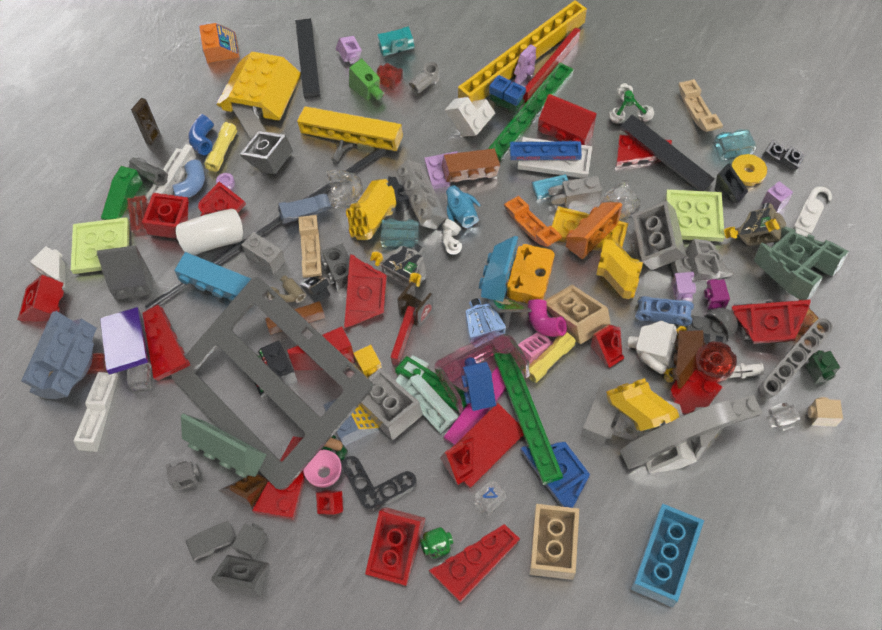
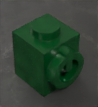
(822, 366)

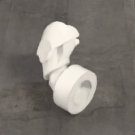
(451, 229)

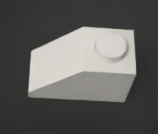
(50, 264)

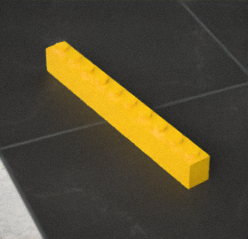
(542, 38)

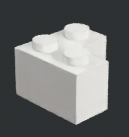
(469, 116)

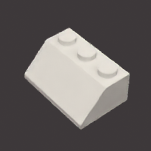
(674, 458)

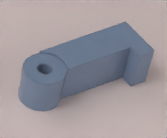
(305, 207)

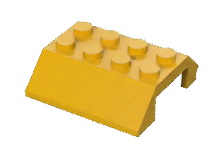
(261, 82)

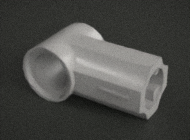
(428, 76)

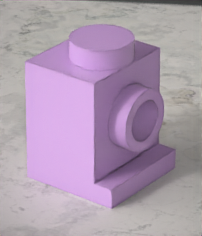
(349, 52)
(683, 286)

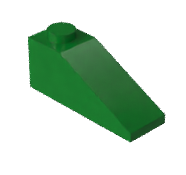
(123, 186)

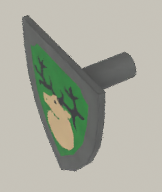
(506, 307)

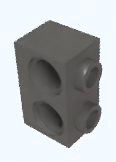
(338, 266)

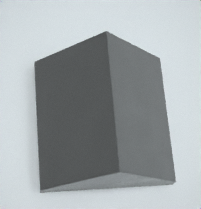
(241, 575)

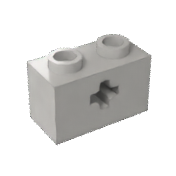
(263, 253)

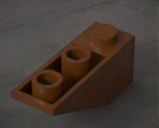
(687, 347)

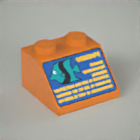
(218, 42)

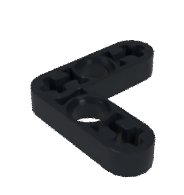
(371, 491)

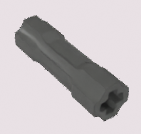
(150, 172)

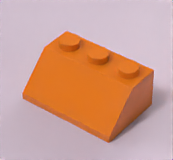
(593, 228)

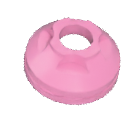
(322, 459)

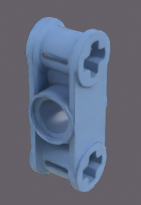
(674, 310)

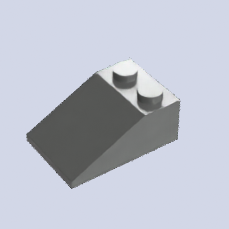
(125, 272)

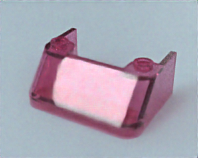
(451, 366)

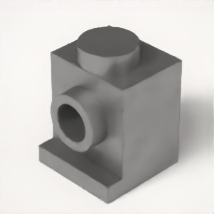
(182, 474)

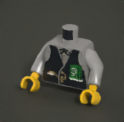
(402, 264)

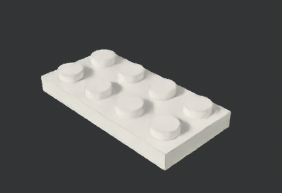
(572, 168)

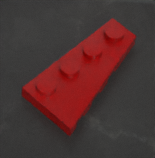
(162, 342)
(469, 567)

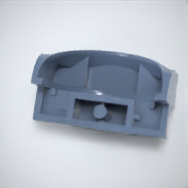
(66, 351)

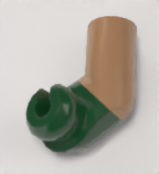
(337, 445)

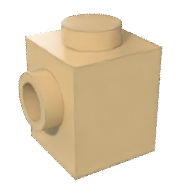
(825, 412)

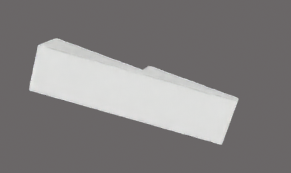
(98, 406)

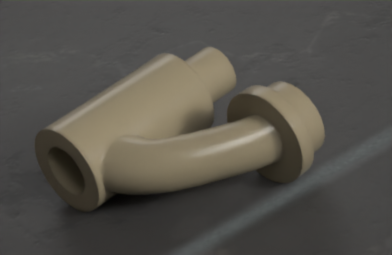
(295, 293)

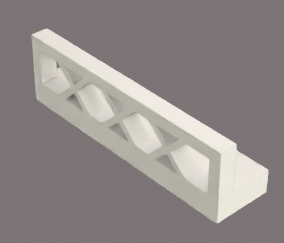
(175, 171)

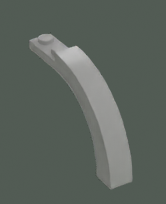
(689, 427)

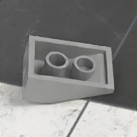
(390, 405)

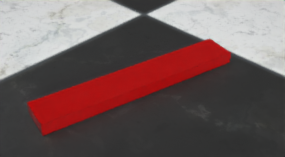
(558, 56)

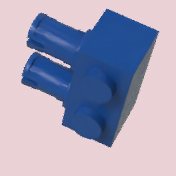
(479, 385)

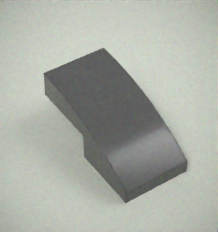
(210, 539)

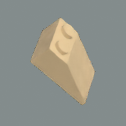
(581, 312)

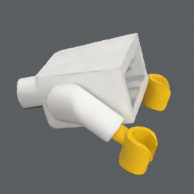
(656, 346)

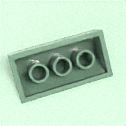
(221, 445)

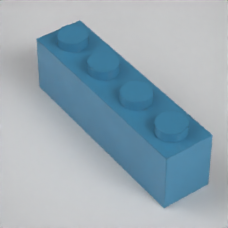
(210, 277)

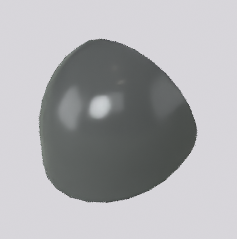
(727, 318)

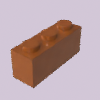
(470, 165)

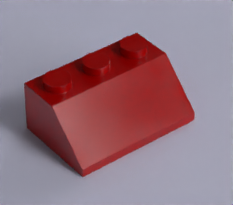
(566, 121)

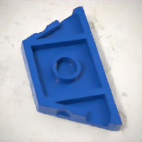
(574, 474)

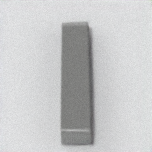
(802, 351)

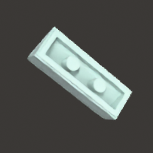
(431, 404)

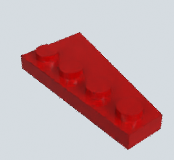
(281, 502)

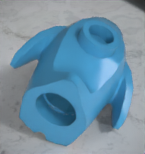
(461, 207)

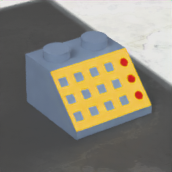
(355, 427)

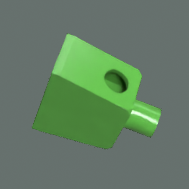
(364, 81)

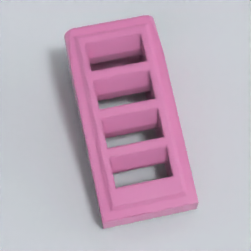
(531, 356)

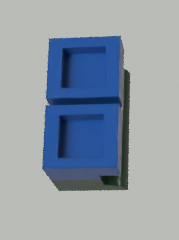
(506, 94)

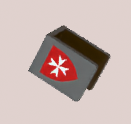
(408, 298)

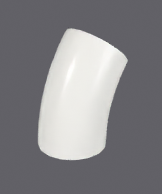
(210, 231)

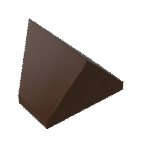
(246, 490)

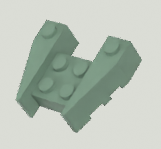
(793, 257)

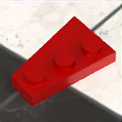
(632, 151)

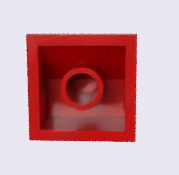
(164, 214)
(41, 299)

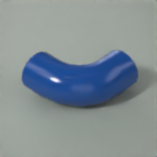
(198, 133)

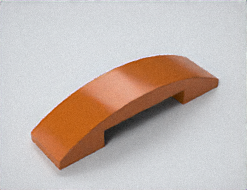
(530, 224)

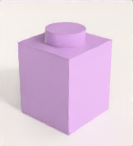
(778, 196)

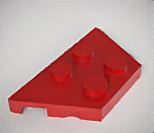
(364, 292)
(772, 320)

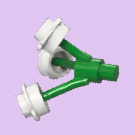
(625, 93)

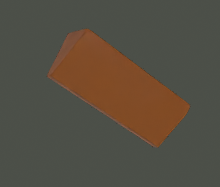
(309, 312)

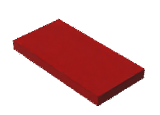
(492, 439)

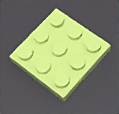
(698, 214)
(96, 236)

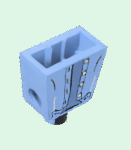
(482, 320)

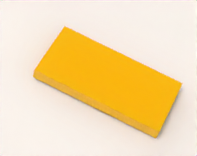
(568, 219)

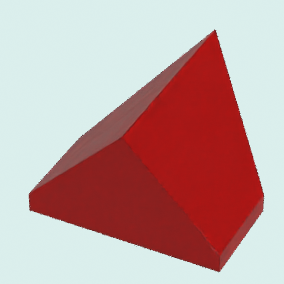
(608, 345)
(459, 460)

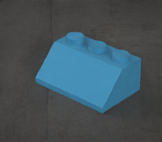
(498, 270)

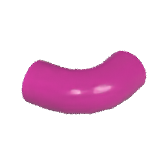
(542, 322)

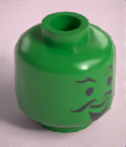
(436, 543)

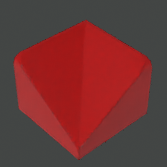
(329, 502)

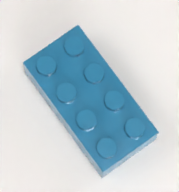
(667, 555)

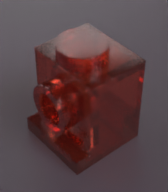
(390, 76)

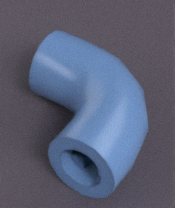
(193, 182)

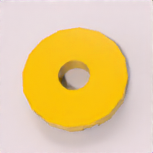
(752, 162)

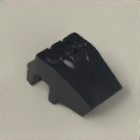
(402, 201)

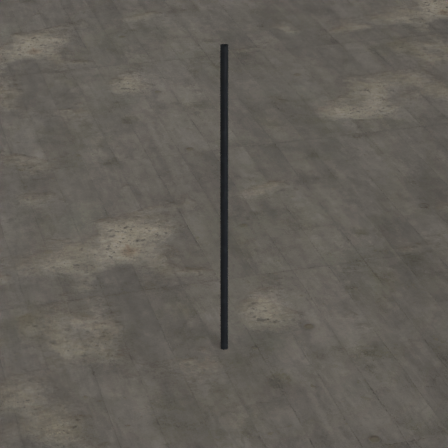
(261, 231)

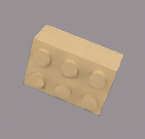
(554, 542)

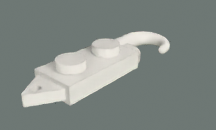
(811, 212)

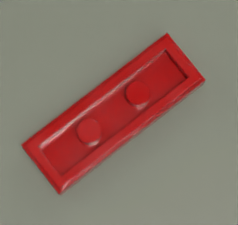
(403, 336)

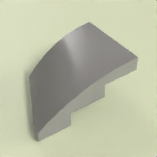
(703, 261)

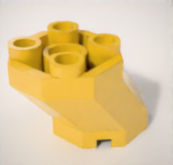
(371, 209)
(619, 268)
(641, 405)

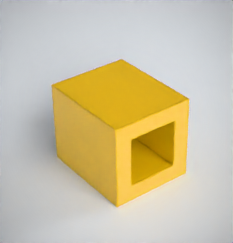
(367, 360)

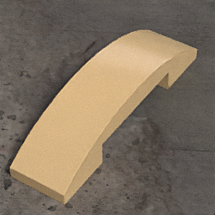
(697, 108)
(310, 246)

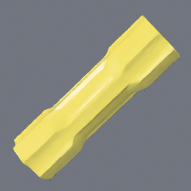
(215, 157)
(547, 359)

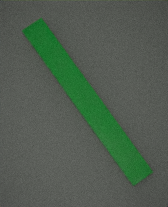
(531, 110)
(528, 419)

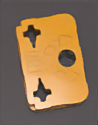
(530, 274)

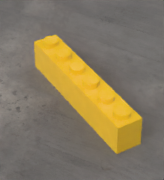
(350, 128)

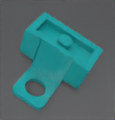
(395, 41)

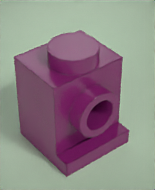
(716, 294)

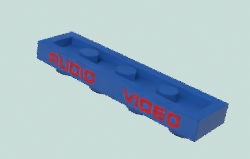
(546, 150)

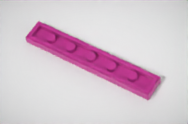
(469, 418)

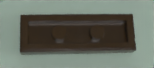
(145, 121)

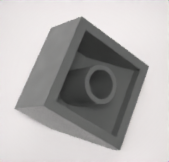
(267, 151)

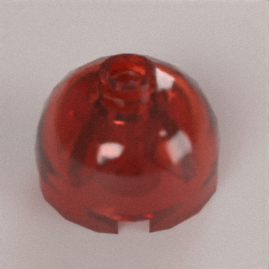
(715, 361)

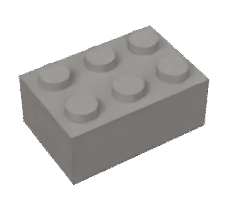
(659, 235)

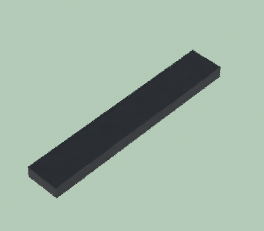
(307, 57)
(667, 153)

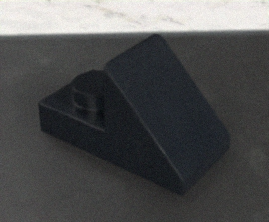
(730, 182)
(316, 288)

